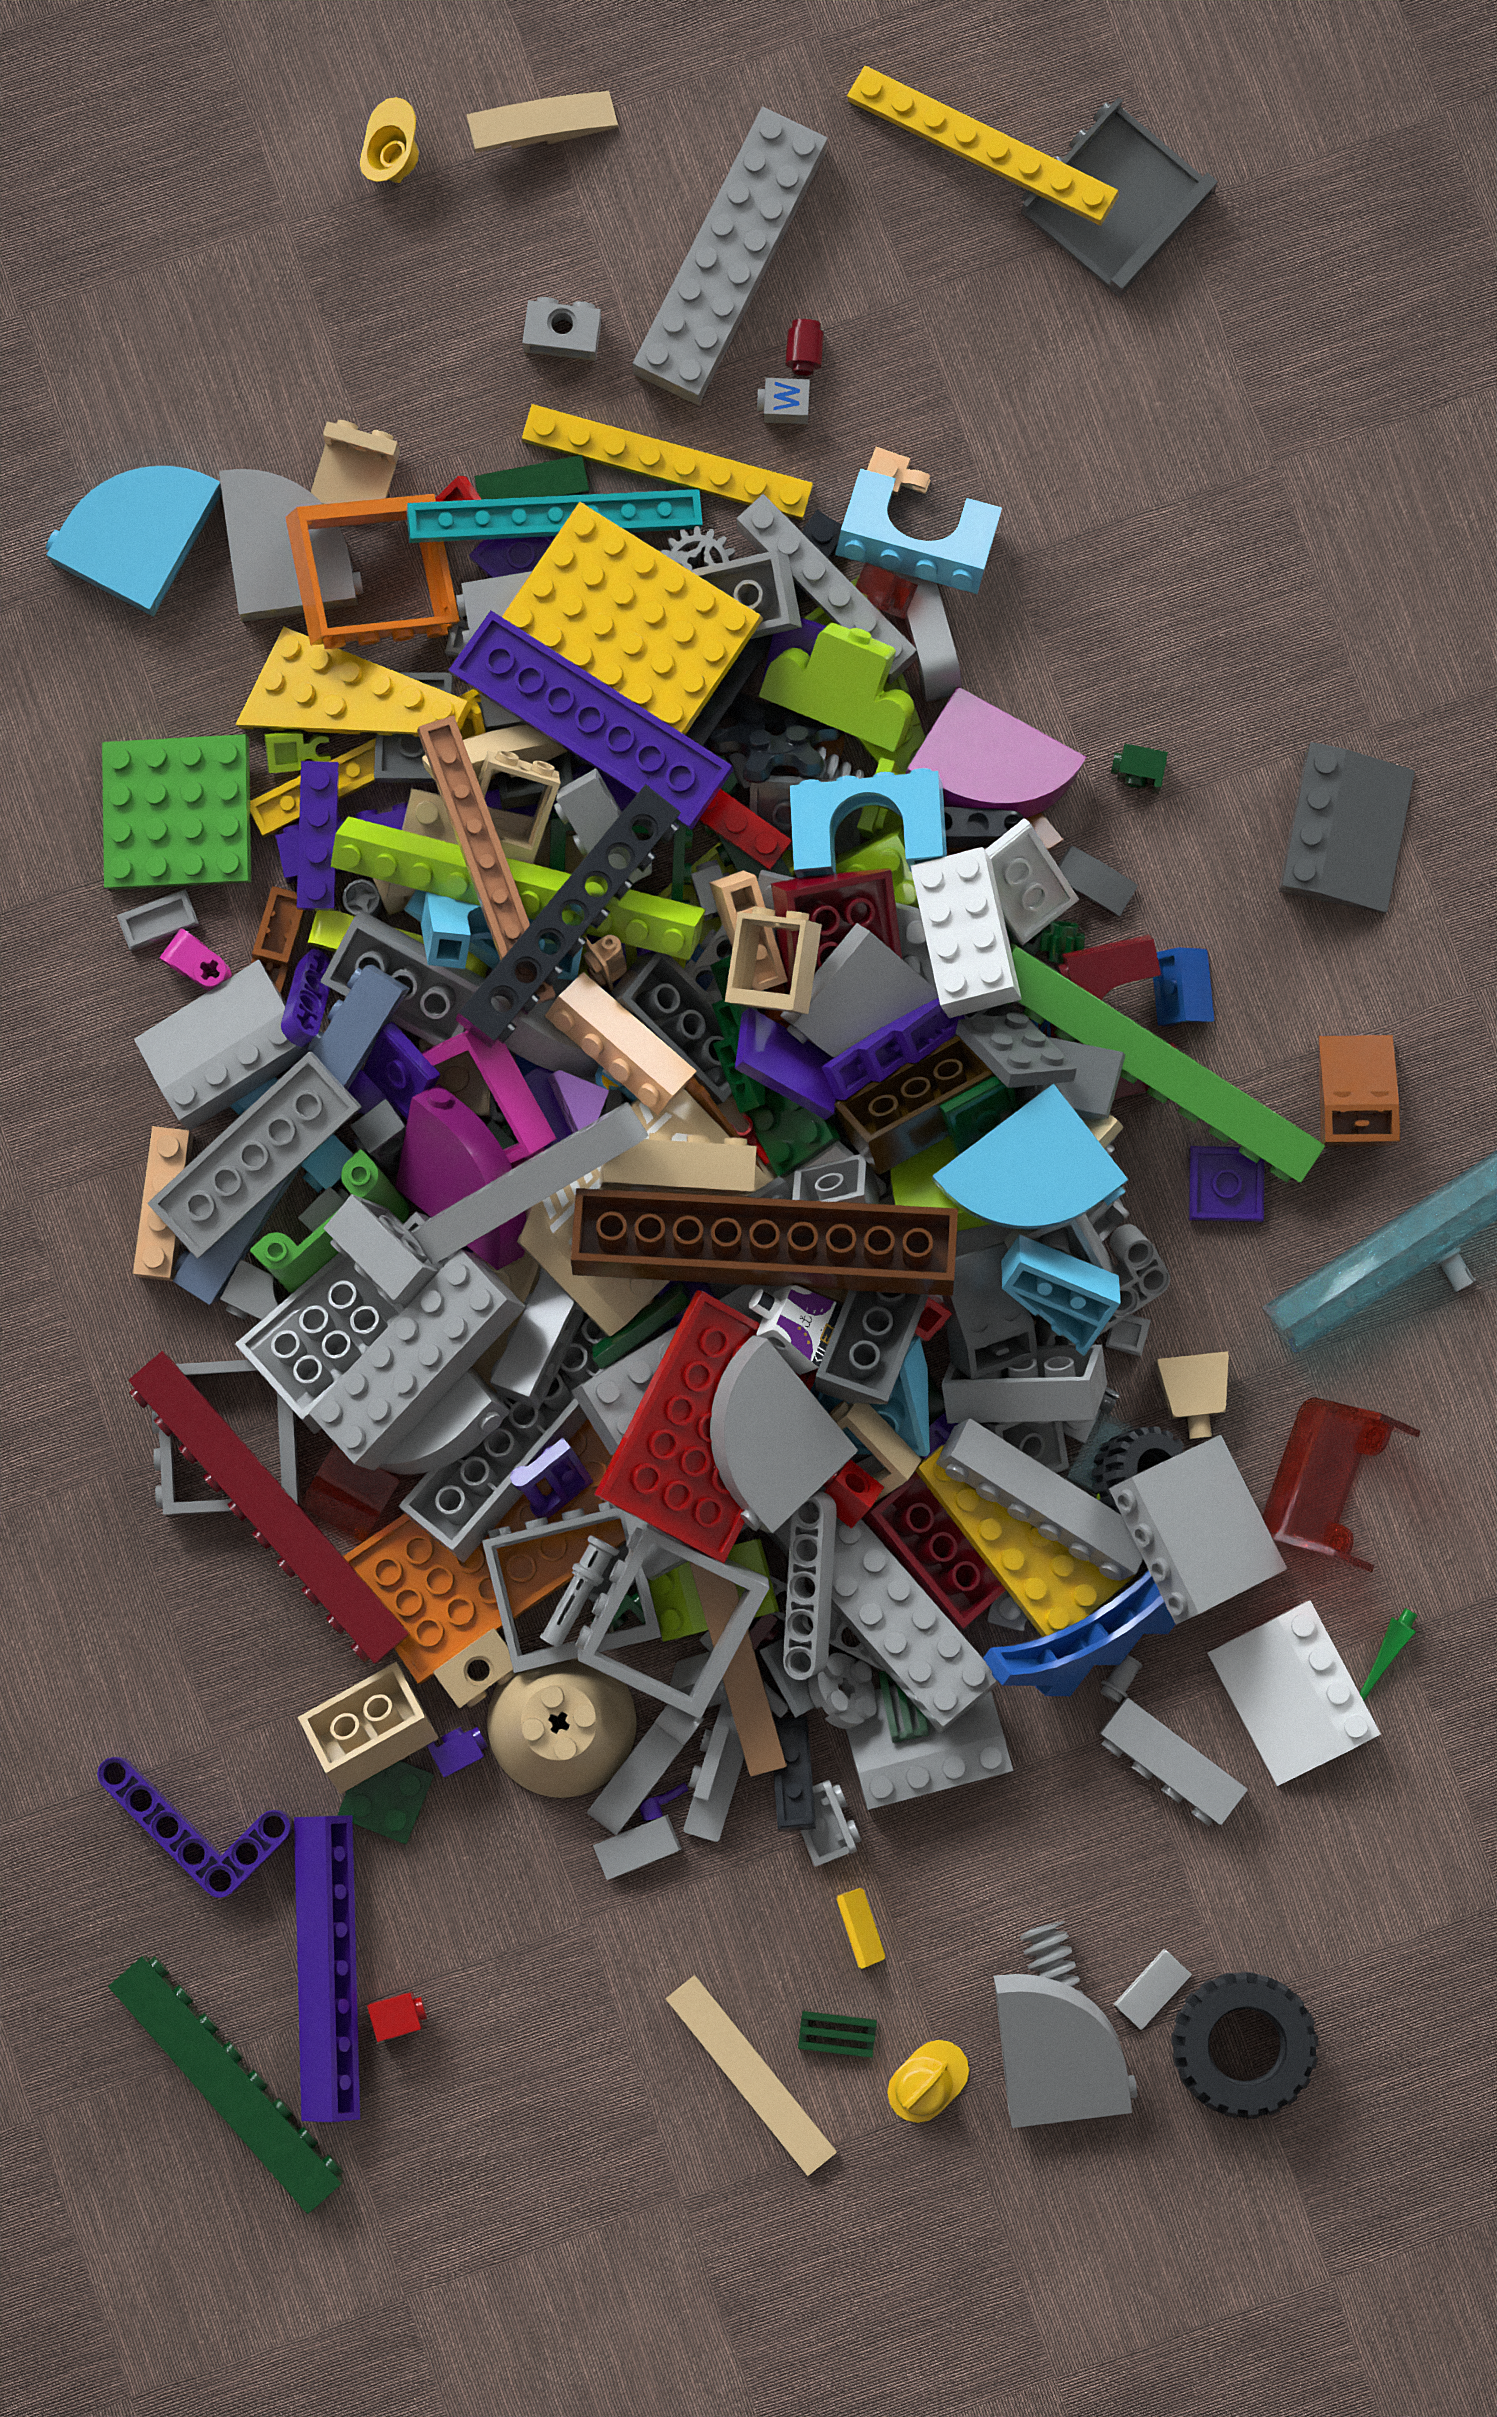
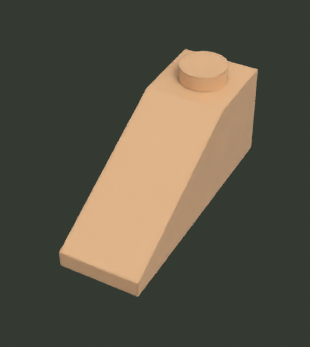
(740, 894)

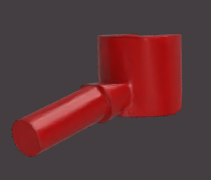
(752, 1140)

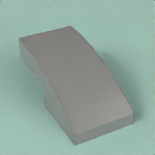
(637, 1847)

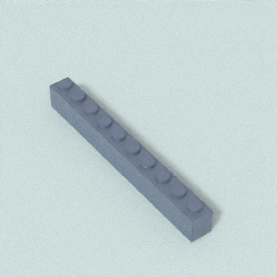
(343, 1052)

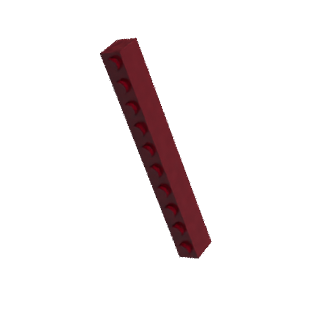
(269, 1508)

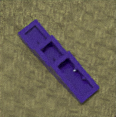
(889, 1048)

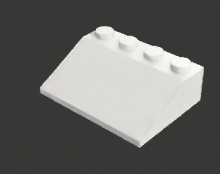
(1293, 1693)

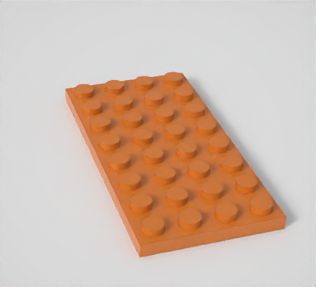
(454, 1602)

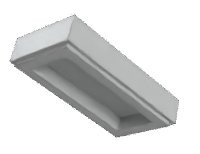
(158, 920)

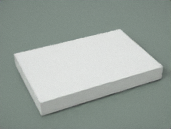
(1028, 882)

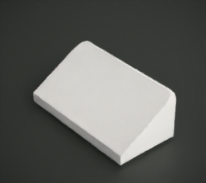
(1152, 1989)

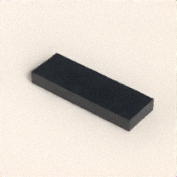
(795, 1781)

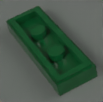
(543, 479)
(642, 1325)

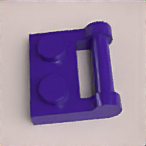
(562, 1472)

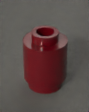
(804, 347)

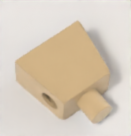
(1195, 1389)

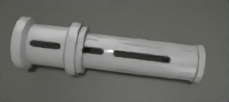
(586, 1575)

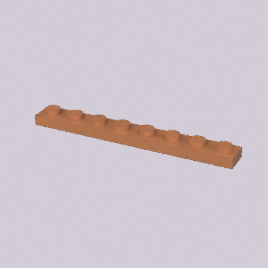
(477, 840)

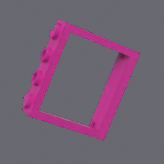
(508, 1090)

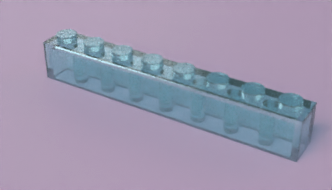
(1386, 1257)

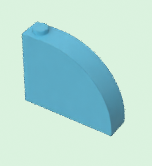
(135, 532)
(1033, 1169)

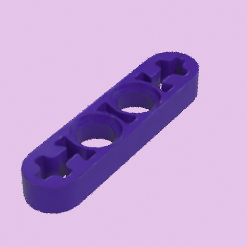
(306, 999)

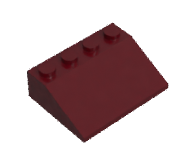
(837, 904)

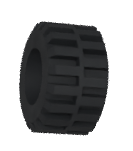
(1122, 1454)

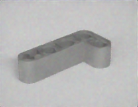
(933, 640)
(1135, 1286)
(643, 1768)

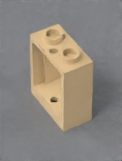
(516, 845)
(744, 956)
(881, 1440)

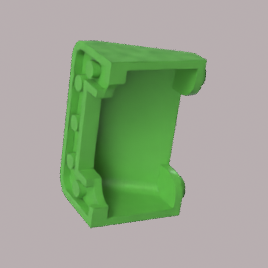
(296, 1264)

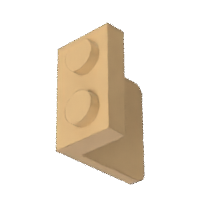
(354, 464)

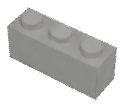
(591, 813)

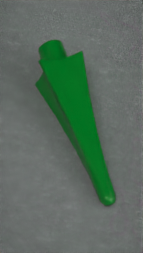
(1396, 1637)

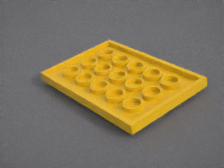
(632, 617)

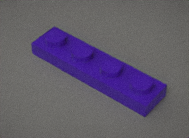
(317, 834)

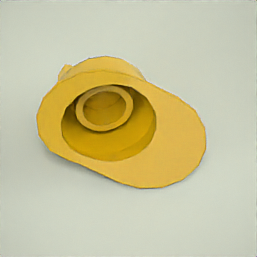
(389, 142)
(928, 2081)

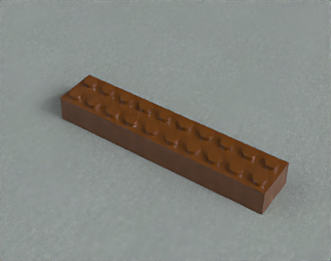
(764, 1241)

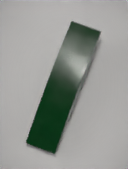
(746, 1091)

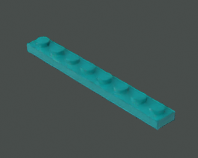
(548, 514)

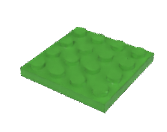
(176, 812)

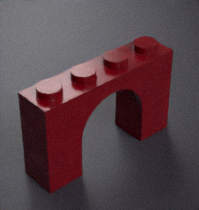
(1107, 967)

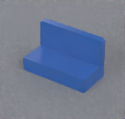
(1183, 987)

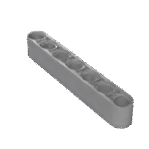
(530, 1183)

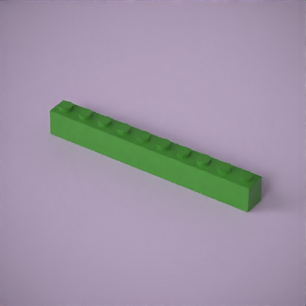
(1165, 1070)

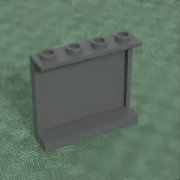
(1153, 202)

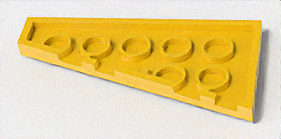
(340, 694)
(1036, 1572)

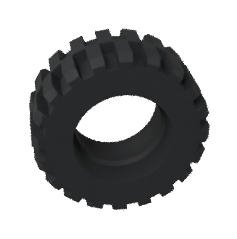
(1295, 2056)

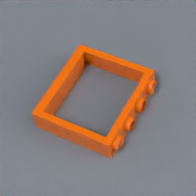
(358, 513)

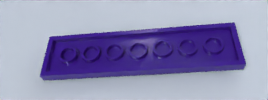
(589, 718)

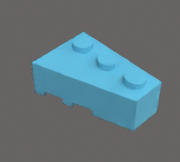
(1061, 1289)

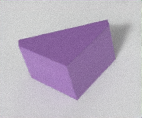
(578, 1099)

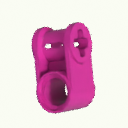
(193, 959)

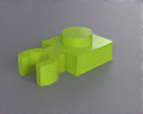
(288, 749)

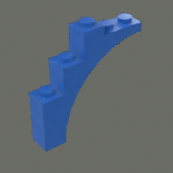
(1103, 1638)

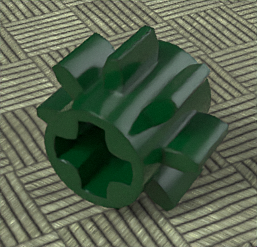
(1061, 939)

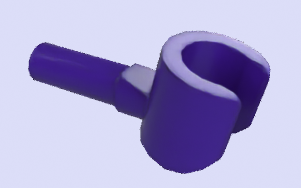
(651, 1807)

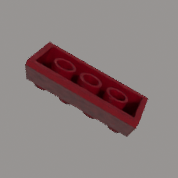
(934, 1551)

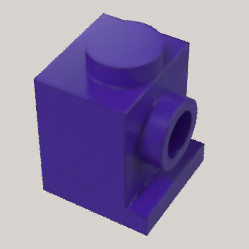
(458, 1750)

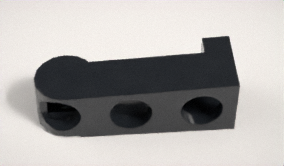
(977, 826)

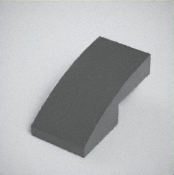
(1096, 881)

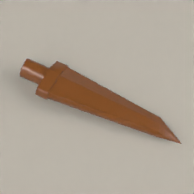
(703, 1098)

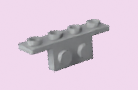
(716, 1778)

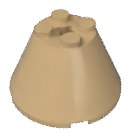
(561, 1761)

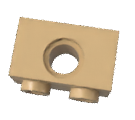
(470, 1690)

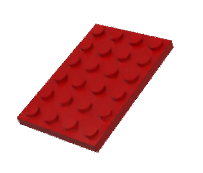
(666, 1456)

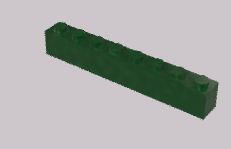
(226, 2082)

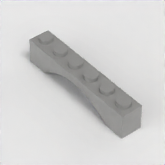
(845, 605)

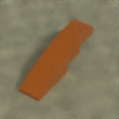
(278, 935)

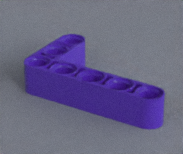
(188, 1833)

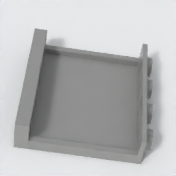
(1198, 1529)

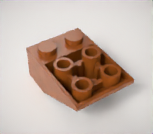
(1358, 1091)

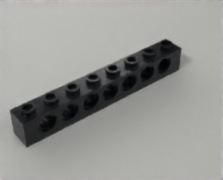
(645, 810)

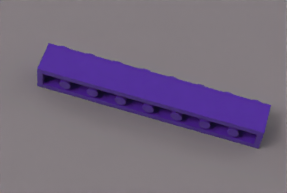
(327, 1968)

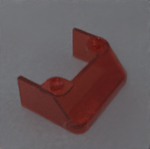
(1319, 1473)

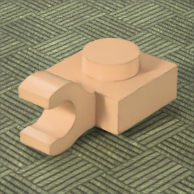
(897, 466)

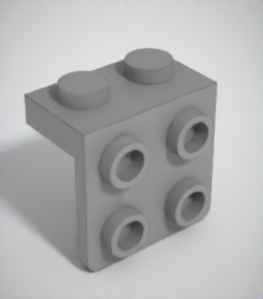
(832, 1833)

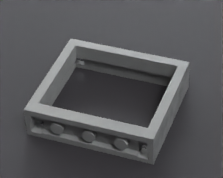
(164, 1455)
(538, 1529)
(607, 1605)

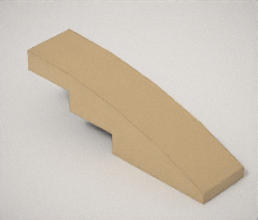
(542, 120)
(521, 740)

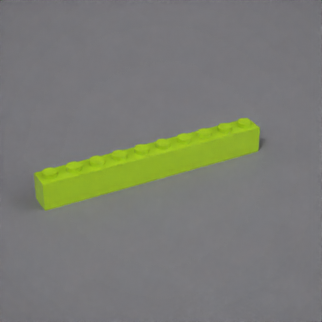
(441, 870)

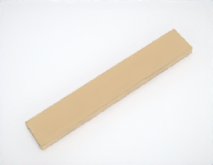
(751, 2075)

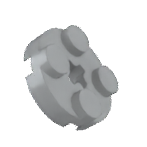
(855, 1678)

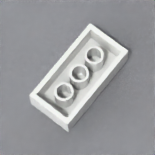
(965, 932)

